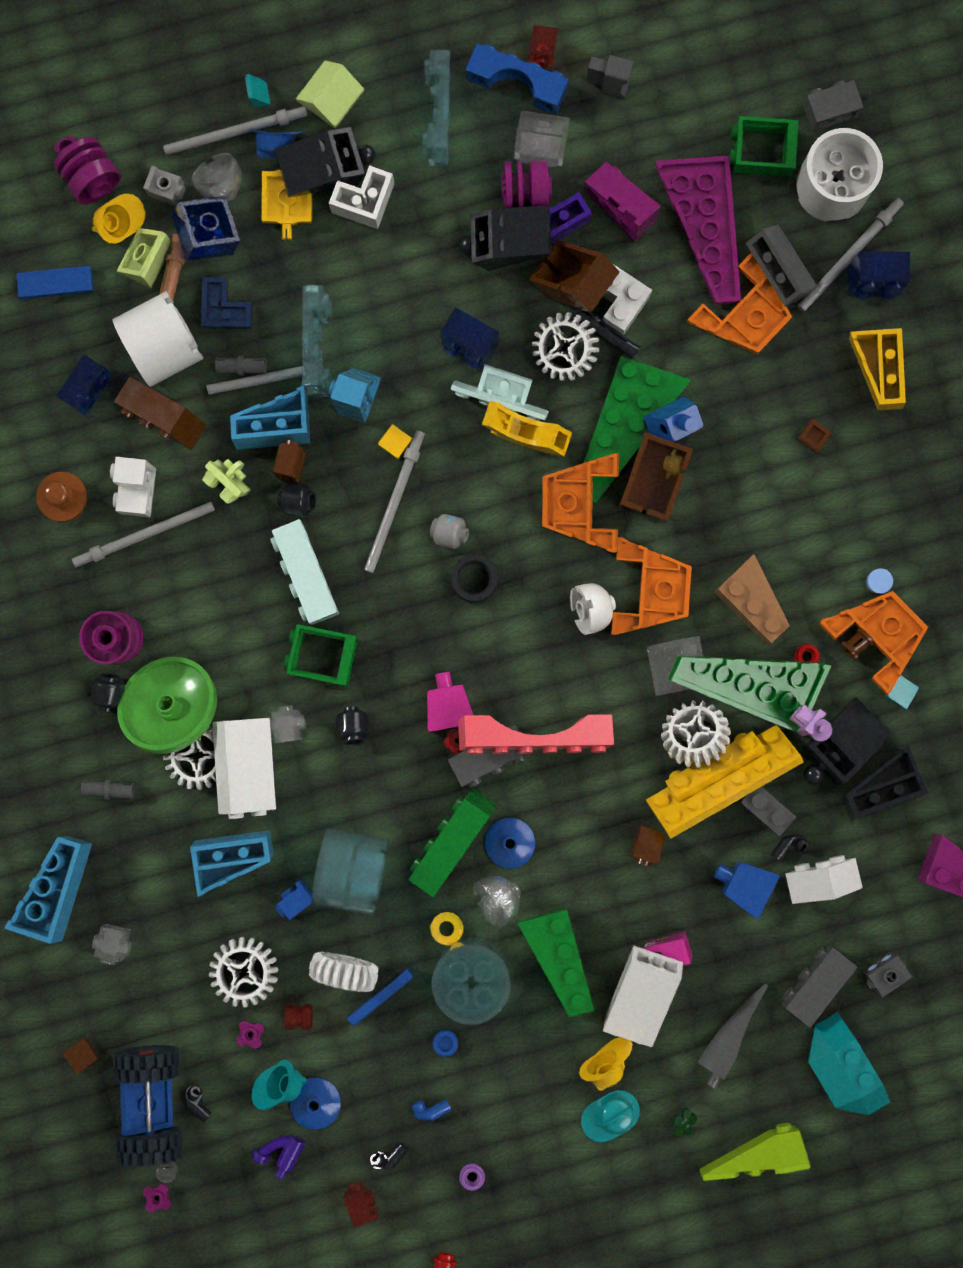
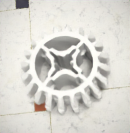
(559, 336)
(687, 724)
(176, 757)
(343, 971)
(252, 978)

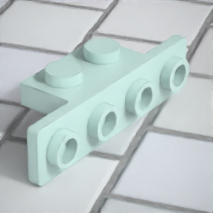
(503, 388)

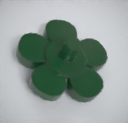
(684, 1122)

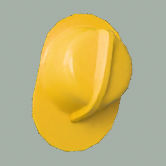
(119, 218)
(607, 1064)

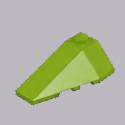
(775, 1150)

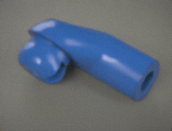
(430, 1113)

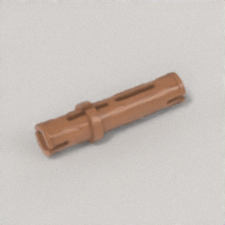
(174, 262)

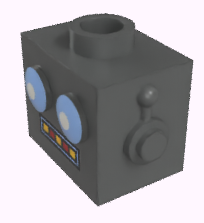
(877, 973)

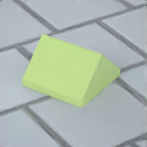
(330, 93)
(145, 256)

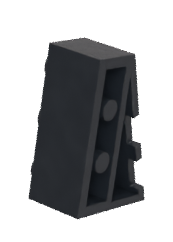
(886, 788)

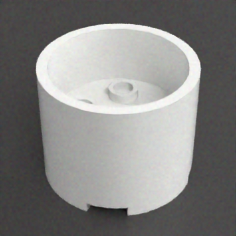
(849, 158)
(157, 339)

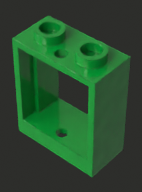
(784, 127)
(296, 639)

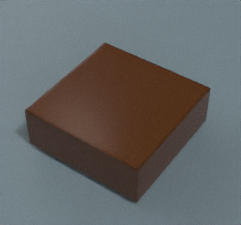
(814, 436)
(81, 1055)

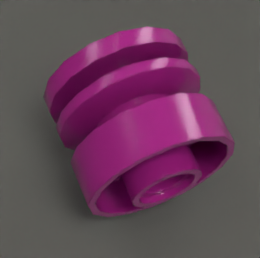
(87, 170)
(526, 187)
(97, 633)

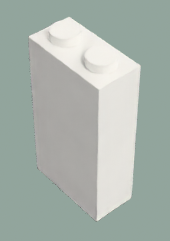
(244, 767)
(643, 996)

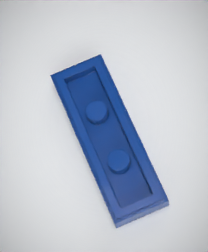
(55, 282)
(380, 996)

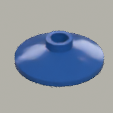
(509, 829)
(325, 1095)

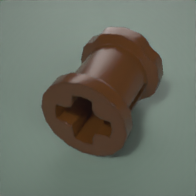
(862, 637)

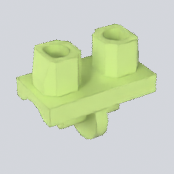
(230, 476)

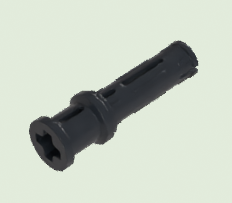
(608, 333)

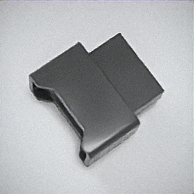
(610, 74)

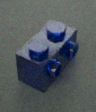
(84, 384)

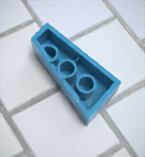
(52, 894)

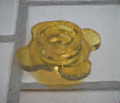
(672, 464)

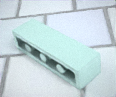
(305, 572)

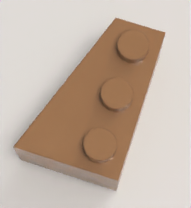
(753, 601)

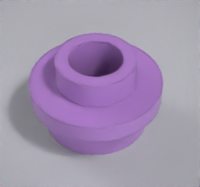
(472, 1184)

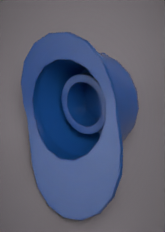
(268, 142)

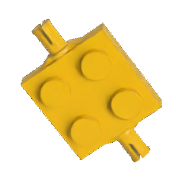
(281, 209)

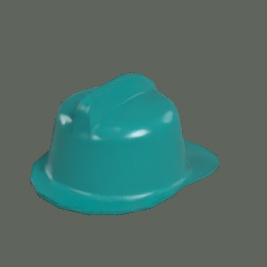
(277, 1085)
(610, 1116)

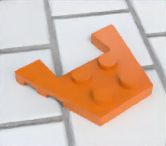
(754, 319)
(569, 502)
(662, 589)
(890, 625)

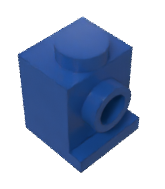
(294, 900)

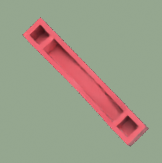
(485, 733)

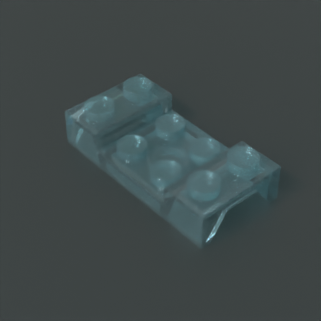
(436, 139)
(315, 312)

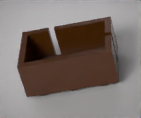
(582, 277)
(647, 482)

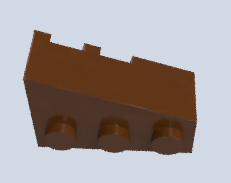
(159, 413)

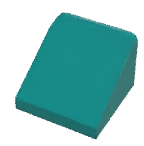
(257, 91)
(902, 692)

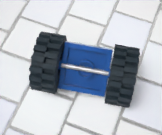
(147, 1106)

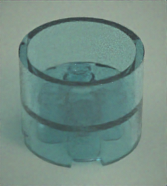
(349, 871)
(486, 965)

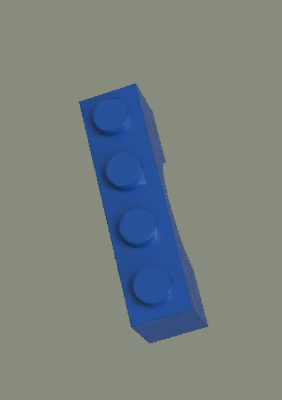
(490, 66)

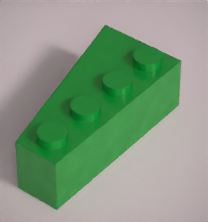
(452, 842)
(557, 952)

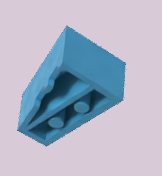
(354, 393)
(272, 422)
(228, 857)

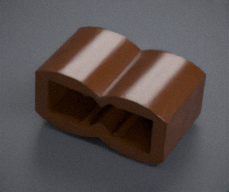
(289, 462)

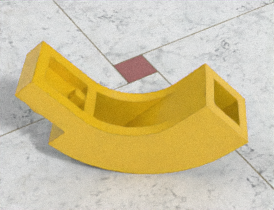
(526, 432)

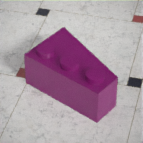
(622, 200)
(943, 866)

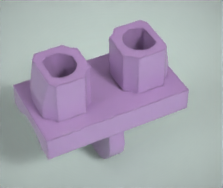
(811, 723)

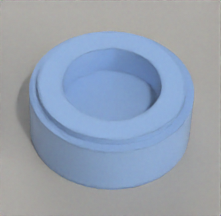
(879, 581)

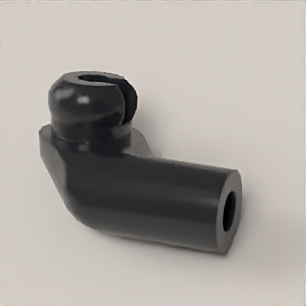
(790, 843)
(194, 1103)
(388, 1160)

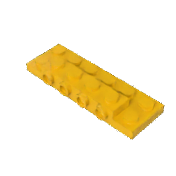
(705, 790)

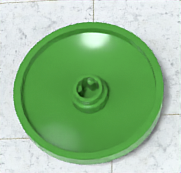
(167, 705)

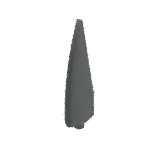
(725, 1045)

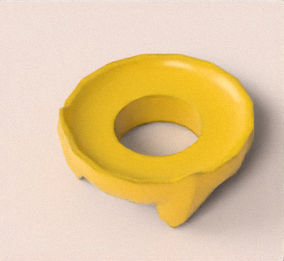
(457, 925)

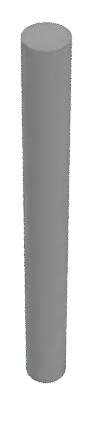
(254, 380)

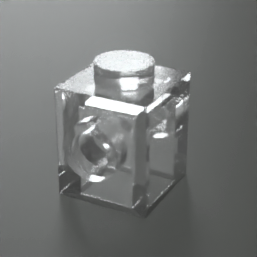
(287, 724)
(112, 944)

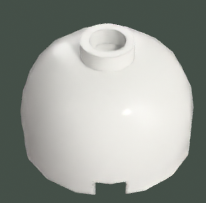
(593, 607)

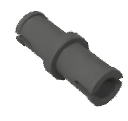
(241, 365)
(107, 789)

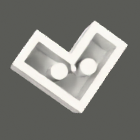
(366, 203)
(628, 300)
(135, 486)
(824, 881)

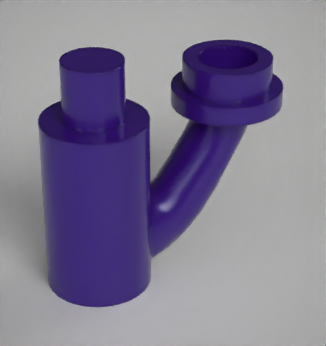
(291, 1151)

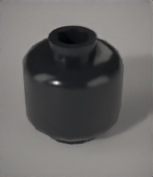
(296, 499)
(107, 691)
(352, 725)

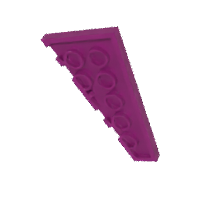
(704, 206)

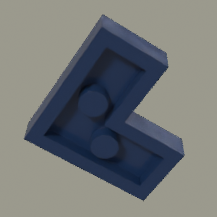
(218, 312)

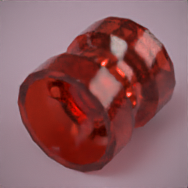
(298, 1016)

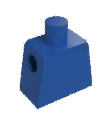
(678, 418)
(747, 886)

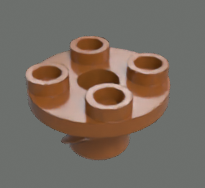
(61, 496)

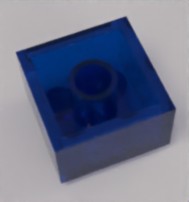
(205, 228)
(879, 274)
(469, 339)

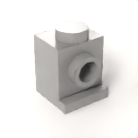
(168, 194)

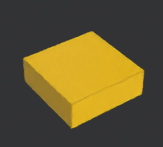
(395, 441)

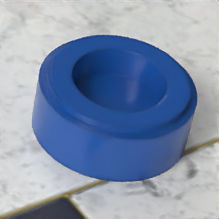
(445, 1043)

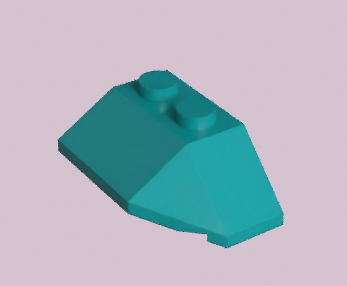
(845, 1068)

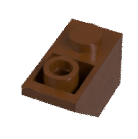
(647, 845)

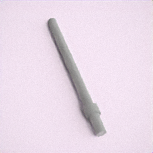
(281, 117)
(882, 220)
(411, 455)
(99, 552)

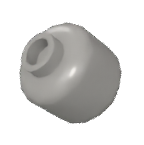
(449, 531)

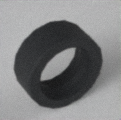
(479, 560)

